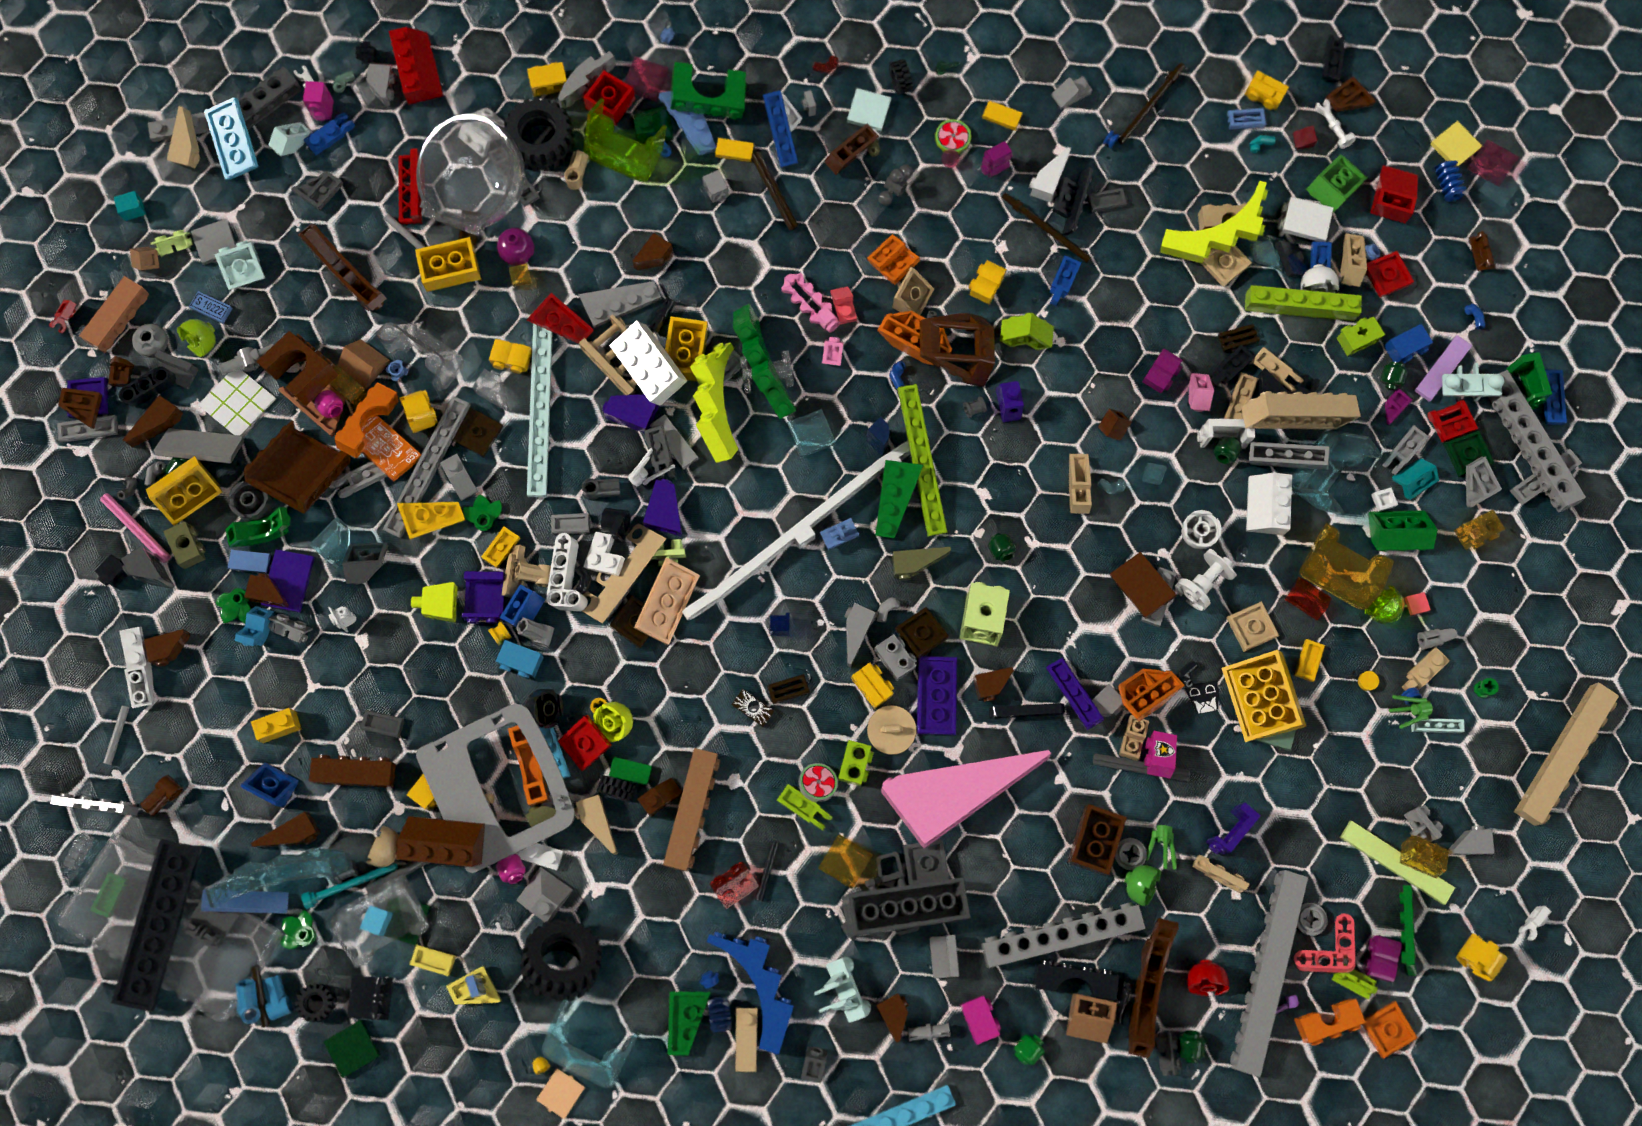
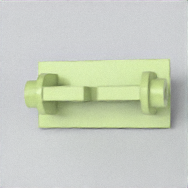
(179, 239)

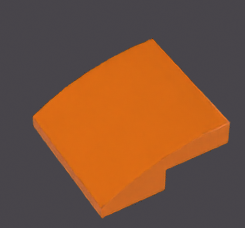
(893, 259)

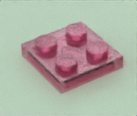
(646, 78)
(1493, 162)

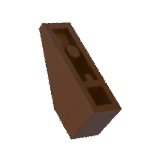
(851, 149)
(153, 422)
(296, 831)

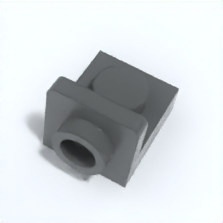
(814, 1064)

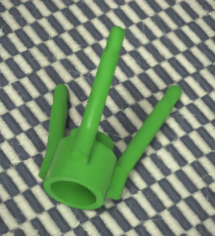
(1421, 708)
(1165, 836)

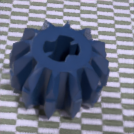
(719, 1014)

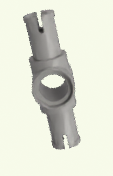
(245, 360)

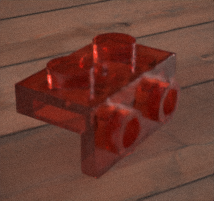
(734, 884)

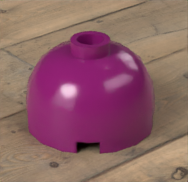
(515, 246)

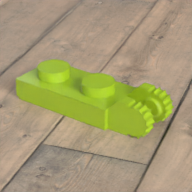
(802, 806)

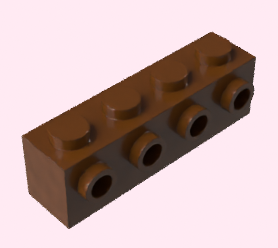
(352, 772)

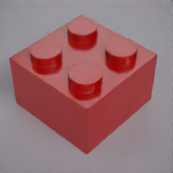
(616, 95)

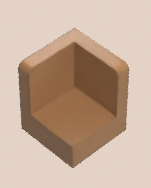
(144, 258)

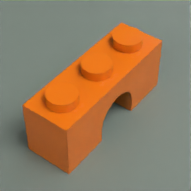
(1346, 1017)

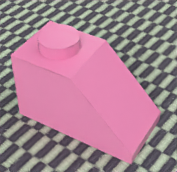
(1200, 392)

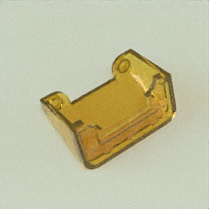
(1345, 571)

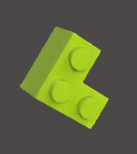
(1027, 330)

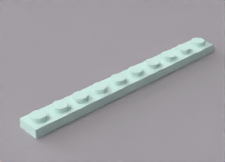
(539, 412)

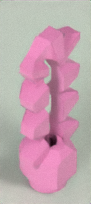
(825, 316)

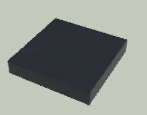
(1291, 259)

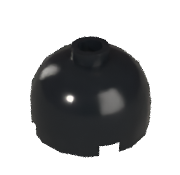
(545, 707)

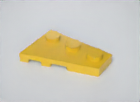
(429, 517)

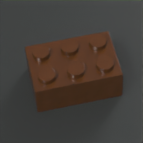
(1097, 840)

